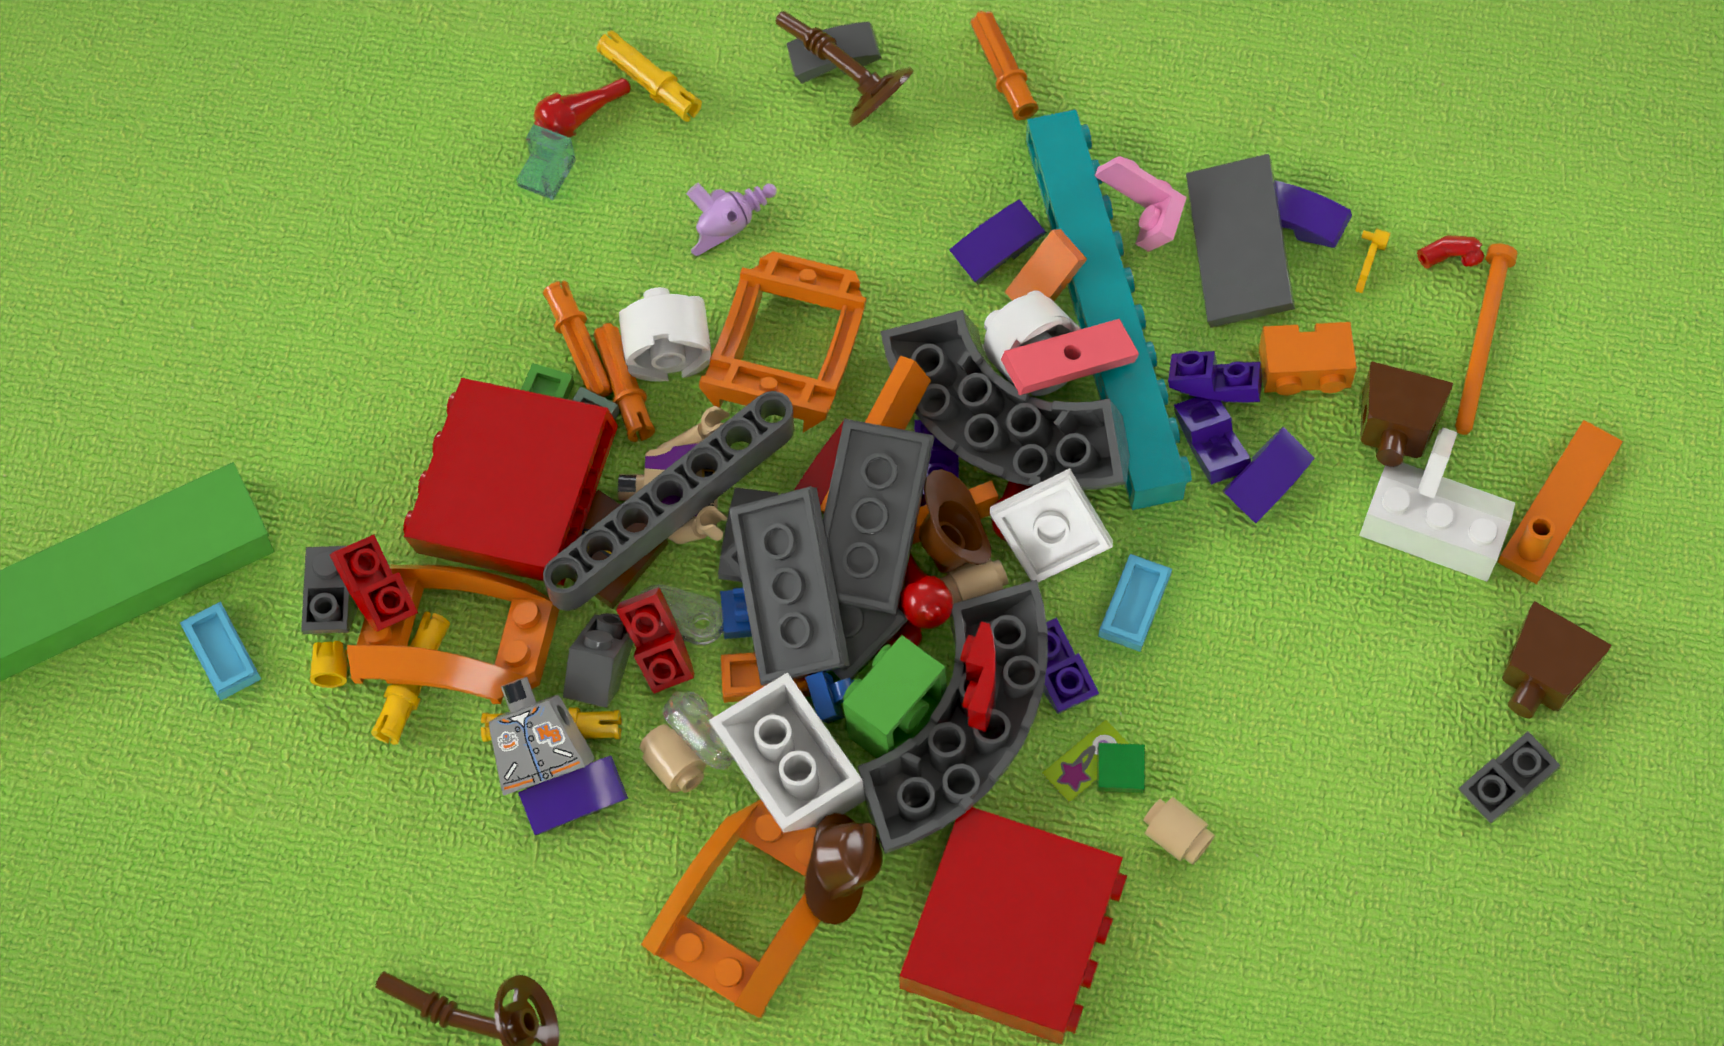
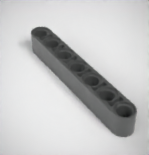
(665, 519)

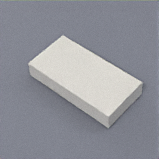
(1437, 462)

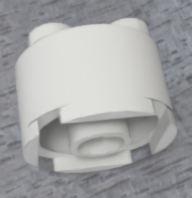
(1022, 323)
(665, 335)

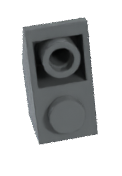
(325, 597)
(597, 661)

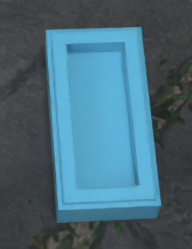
(1135, 602)
(220, 651)

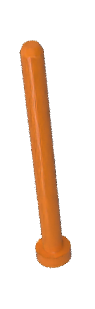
(1501, 258)

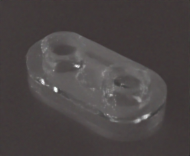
(690, 608)
(690, 719)

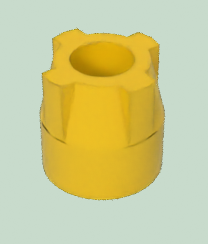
(329, 664)

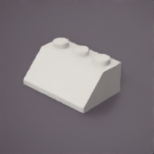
(1454, 529)
(789, 756)

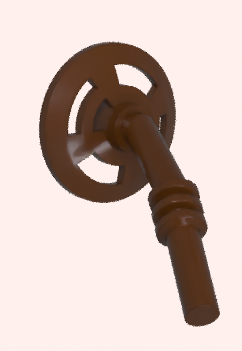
(871, 86)
(513, 1024)

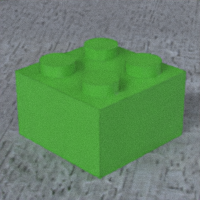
(893, 697)

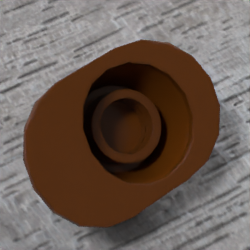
(953, 527)
(840, 864)

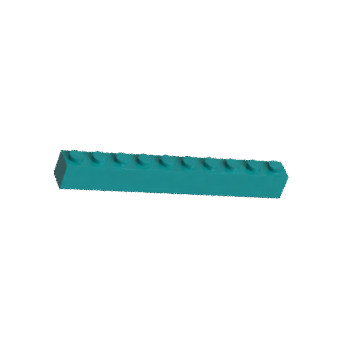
(1103, 294)

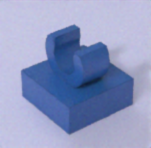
(735, 614)
(827, 695)

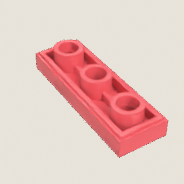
(1069, 356)

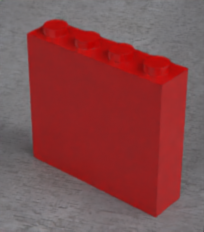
(509, 478)
(1013, 924)

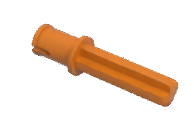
(1009, 77)
(571, 325)
(624, 385)

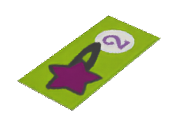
(1078, 766)

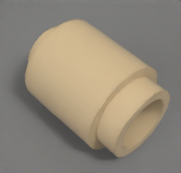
(975, 580)
(672, 759)
(1178, 830)

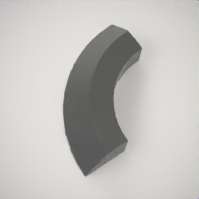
(996, 427)
(948, 762)

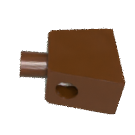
(1400, 412)
(1550, 661)

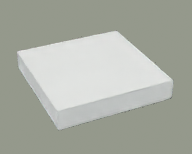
(1051, 526)

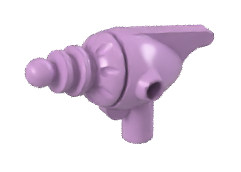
(725, 213)

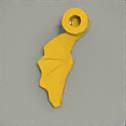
(1379, 241)

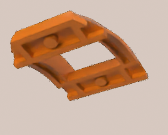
(799, 279)
(520, 652)
(712, 958)

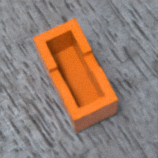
(1307, 360)

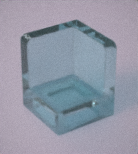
(548, 162)

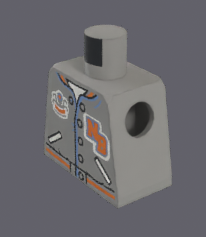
(535, 739)

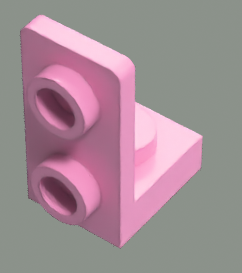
(1161, 201)

